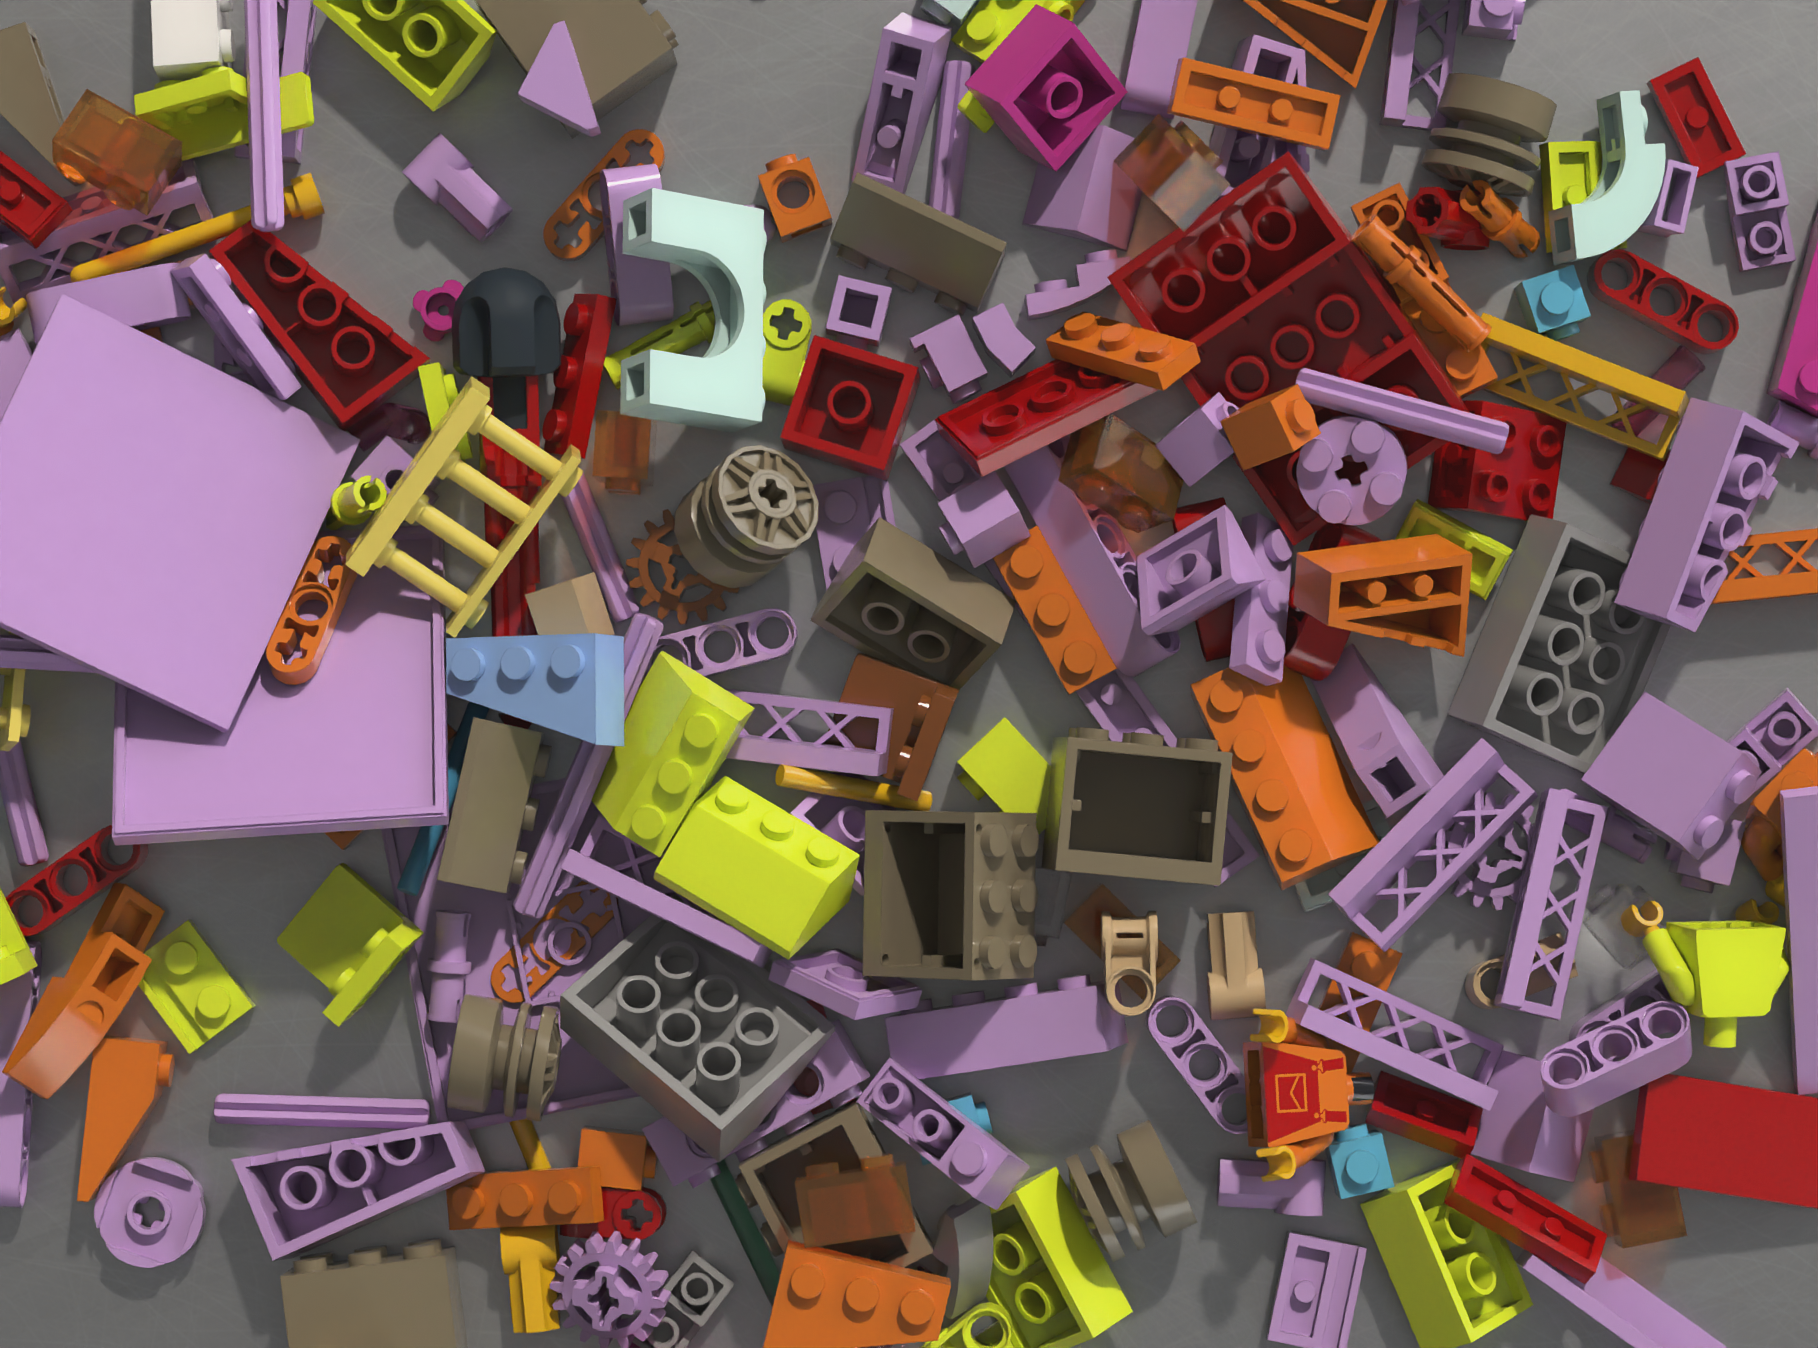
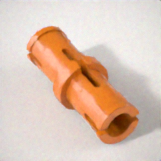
(1499, 219)

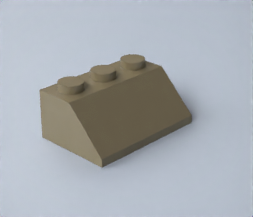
(916, 245)
(914, 607)
(494, 806)

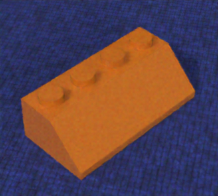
(1285, 773)

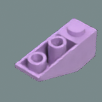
(1376, 734)
(943, 1135)

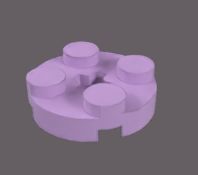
(1337, 498)
(122, 1226)

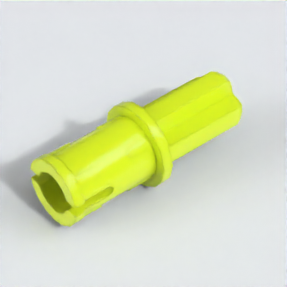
(354, 502)

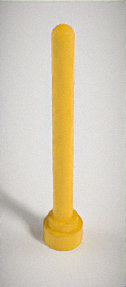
(299, 200)

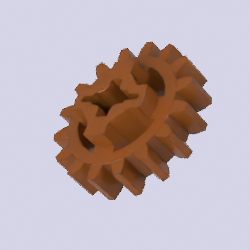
(669, 597)

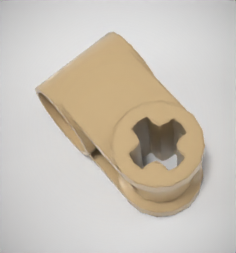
(1129, 957)

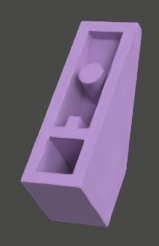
(901, 98)

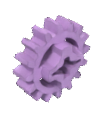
(1484, 875)
(629, 1282)

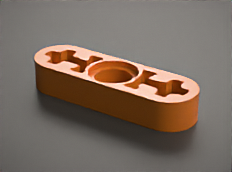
(568, 217)
(318, 632)
(592, 920)

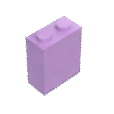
(1672, 776)

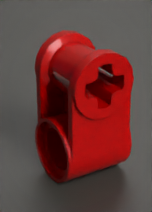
(615, 1207)

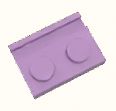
(846, 514)
(1316, 1292)

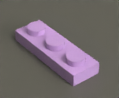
(236, 326)
(1263, 610)

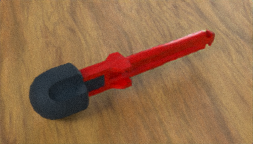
(507, 337)

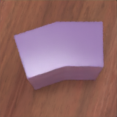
(1678, 203)
(1002, 339)

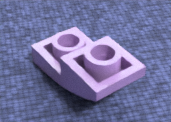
(1758, 211)
(1091, 279)
(1776, 735)

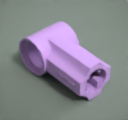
(448, 179)
(1242, 1187)

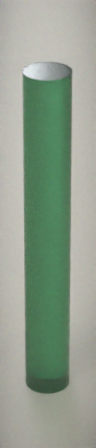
(746, 1230)

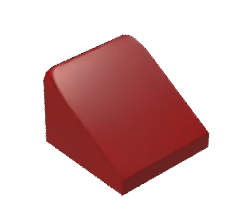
(1638, 474)

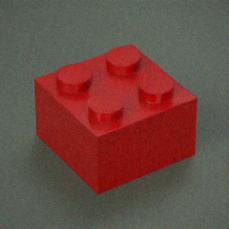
(850, 407)

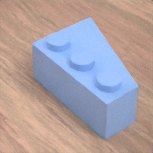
(546, 679)

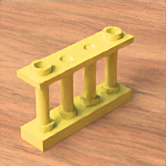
(441, 459)

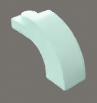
(1625, 189)

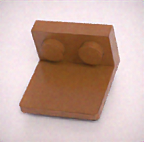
(917, 722)

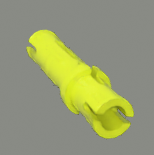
(674, 337)

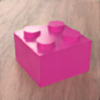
(1046, 87)

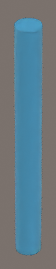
(429, 835)

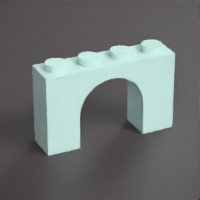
(725, 252)

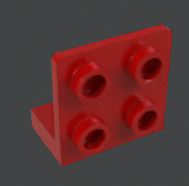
(1504, 484)

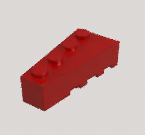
(335, 344)

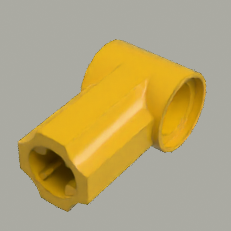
(529, 1261)

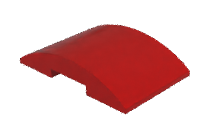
(1277, 289)

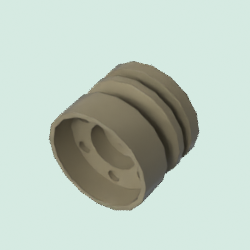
(1491, 125)
(746, 516)
(503, 1057)
(1130, 1191)

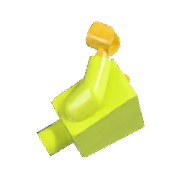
(1716, 965)

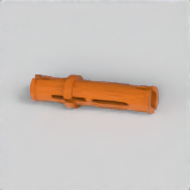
(1405, 268)

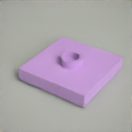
(837, 983)

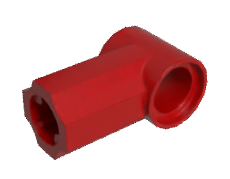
(1439, 215)

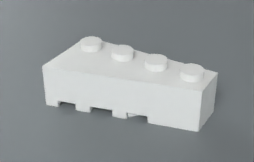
(191, 37)

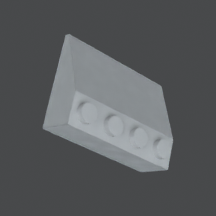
(1556, 650)
(693, 1031)

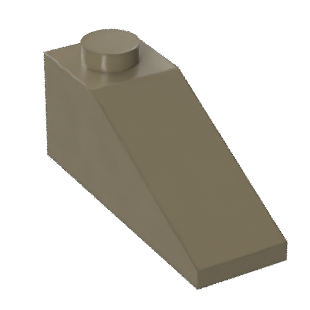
(27, 90)

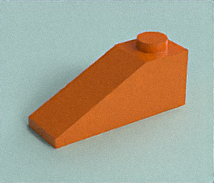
(122, 1093)

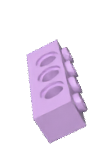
(838, 1074)

